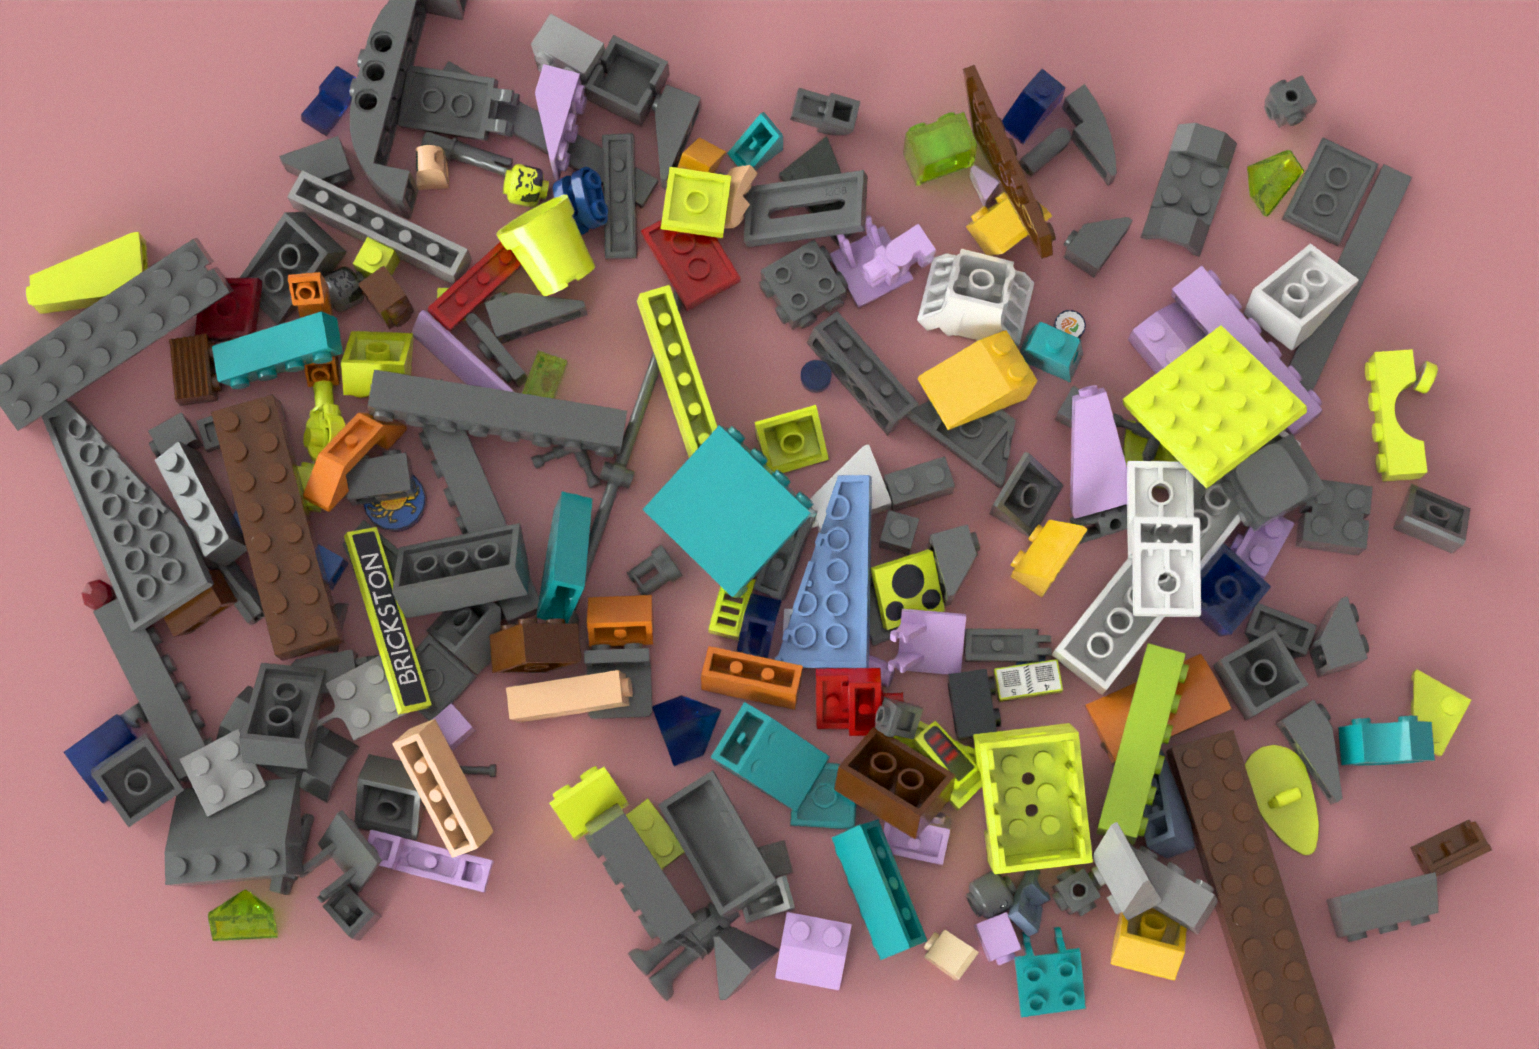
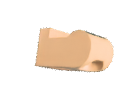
(431, 168)

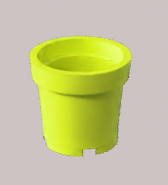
(548, 245)

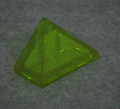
(1272, 179)
(242, 918)

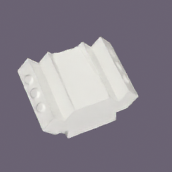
(975, 296)

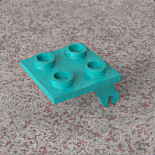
(1049, 980)

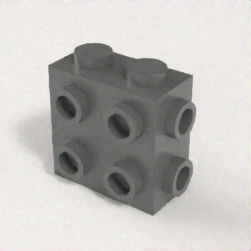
(804, 285)

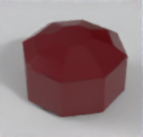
(97, 594)

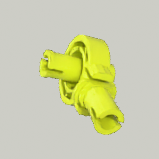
(324, 420)

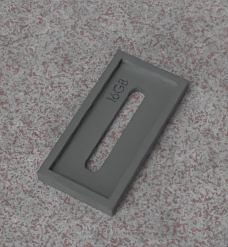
(767, 198)

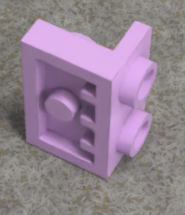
(1261, 547)
(929, 845)

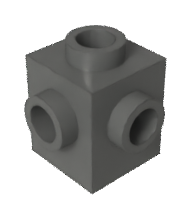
(1289, 101)
(1064, 891)

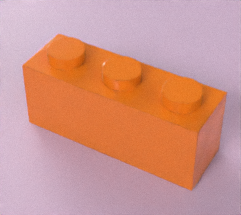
(751, 677)

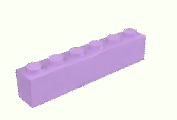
(1211, 307)

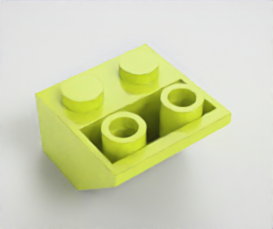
(586, 800)

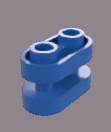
(586, 198)

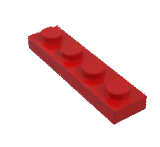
(474, 287)

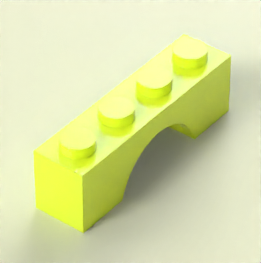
(1399, 454)

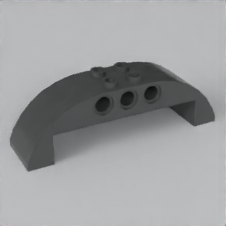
(380, 90)

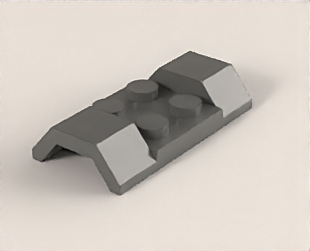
(1190, 186)
(327, 759)

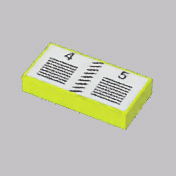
(1028, 680)

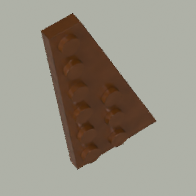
(1002, 158)

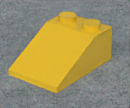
(978, 380)
(1047, 555)

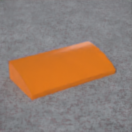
(1199, 702)

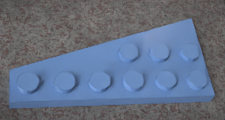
(834, 597)

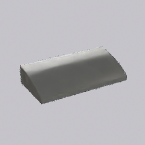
(718, 844)

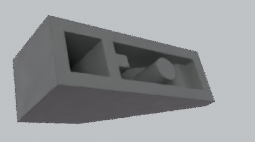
(675, 118)
(525, 314)
(1313, 741)

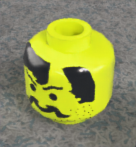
(525, 185)

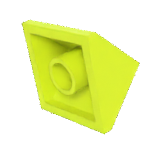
(792, 439)

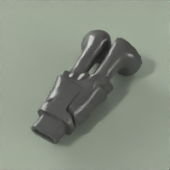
(697, 942)

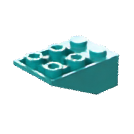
(769, 757)

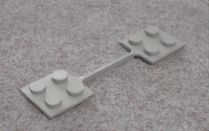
(222, 778)

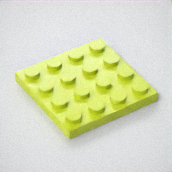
(1214, 406)

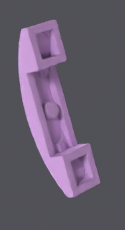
(431, 861)

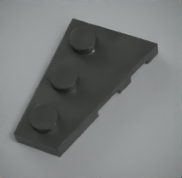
(815, 163)

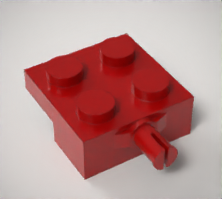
(849, 699)

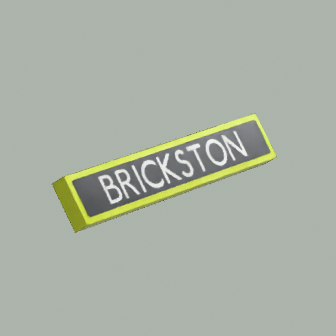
(387, 621)

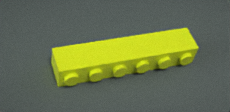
(677, 366)

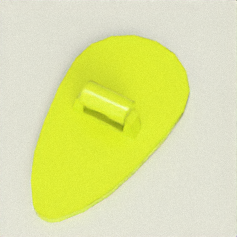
(1285, 796)

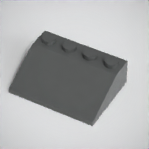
(240, 843)

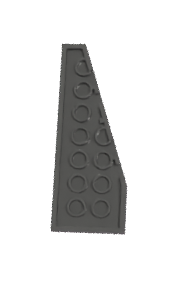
(136, 533)

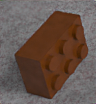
(894, 782)

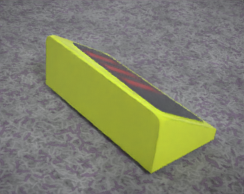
(943, 750)

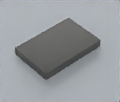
(1330, 191)

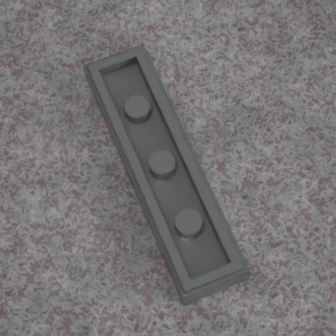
(620, 196)

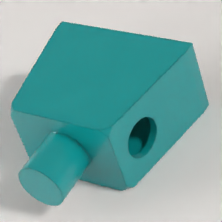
(1052, 351)

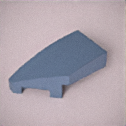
(1027, 907)

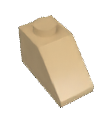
(949, 954)

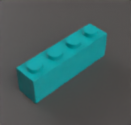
(277, 350)
(879, 889)

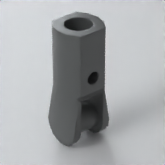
(1045, 151)

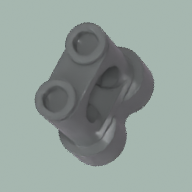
(663, 563)

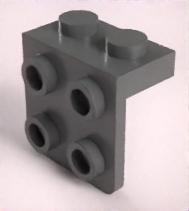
(636, 664)

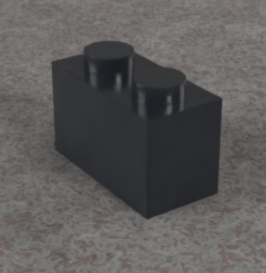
(972, 703)

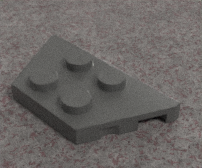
(979, 443)

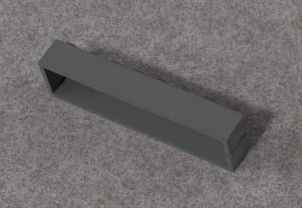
(109, 333)

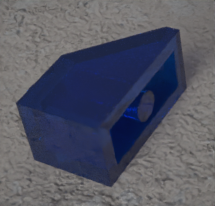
(1033, 106)
(759, 625)

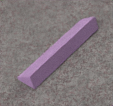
(455, 354)

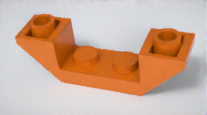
(312, 296)
(328, 478)

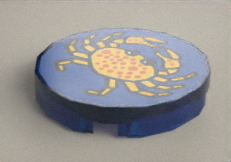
(398, 513)

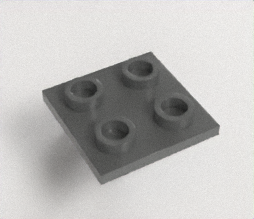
(350, 852)

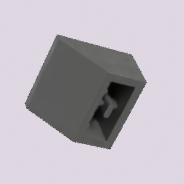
(1338, 641)

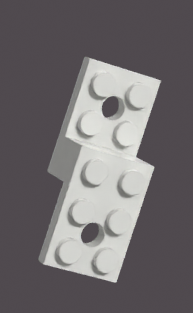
(1163, 539)

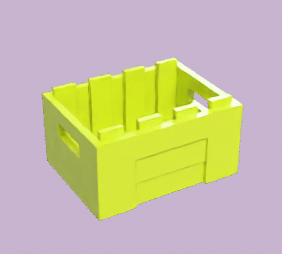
(1060, 828)

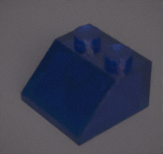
(1228, 591)

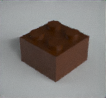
(535, 646)

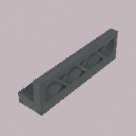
(861, 372)

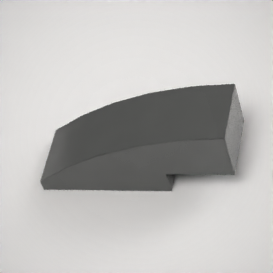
(1091, 132)

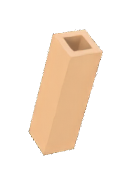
(568, 696)

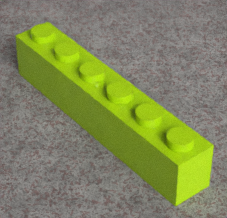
(1142, 740)

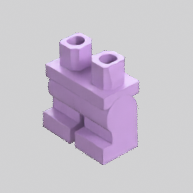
(898, 257)

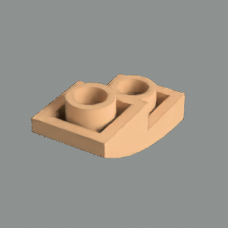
(740, 185)

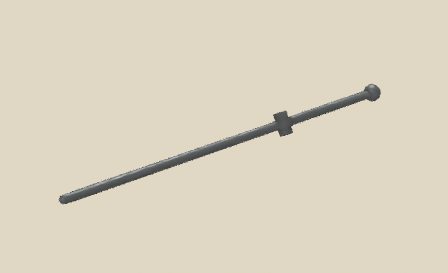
(616, 473)

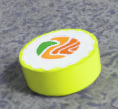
(1425, 377)

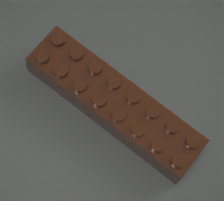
(277, 527)

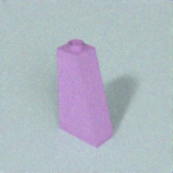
(1097, 457)

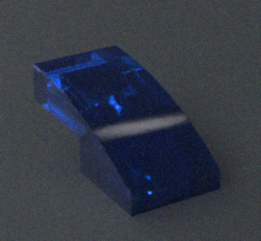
(330, 103)

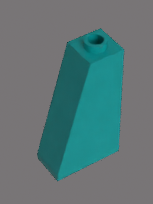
(565, 557)

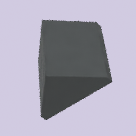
(1026, 496)
(1433, 519)

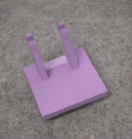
(853, 256)
(929, 642)

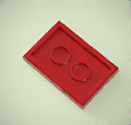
(691, 263)

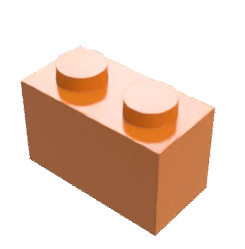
(620, 620)

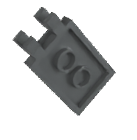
(454, 104)

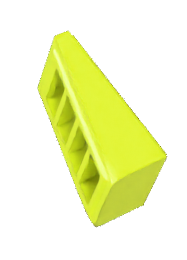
(726, 630)

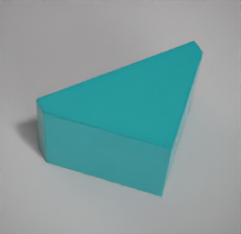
(757, 144)

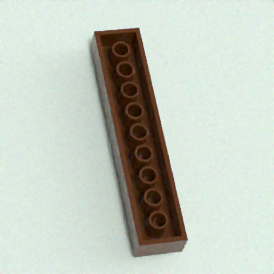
(1249, 894)

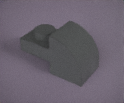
(828, 114)

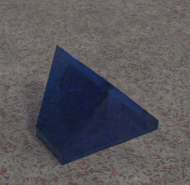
(686, 727)

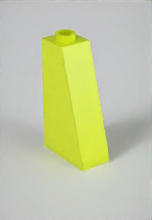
(88, 276)

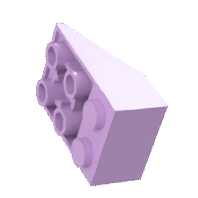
(559, 102)

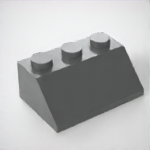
(1384, 907)

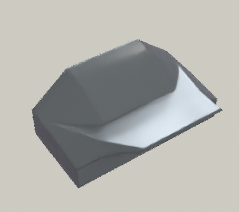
(1293, 631)

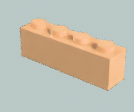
(443, 788)

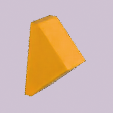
(701, 157)

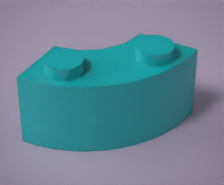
(1386, 743)

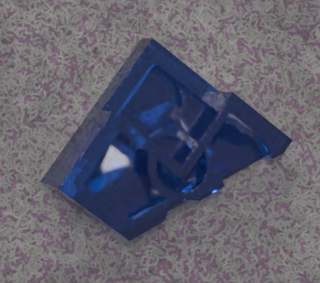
(97, 747)

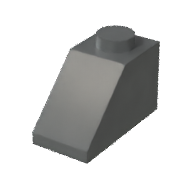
(323, 160)
(1095, 243)

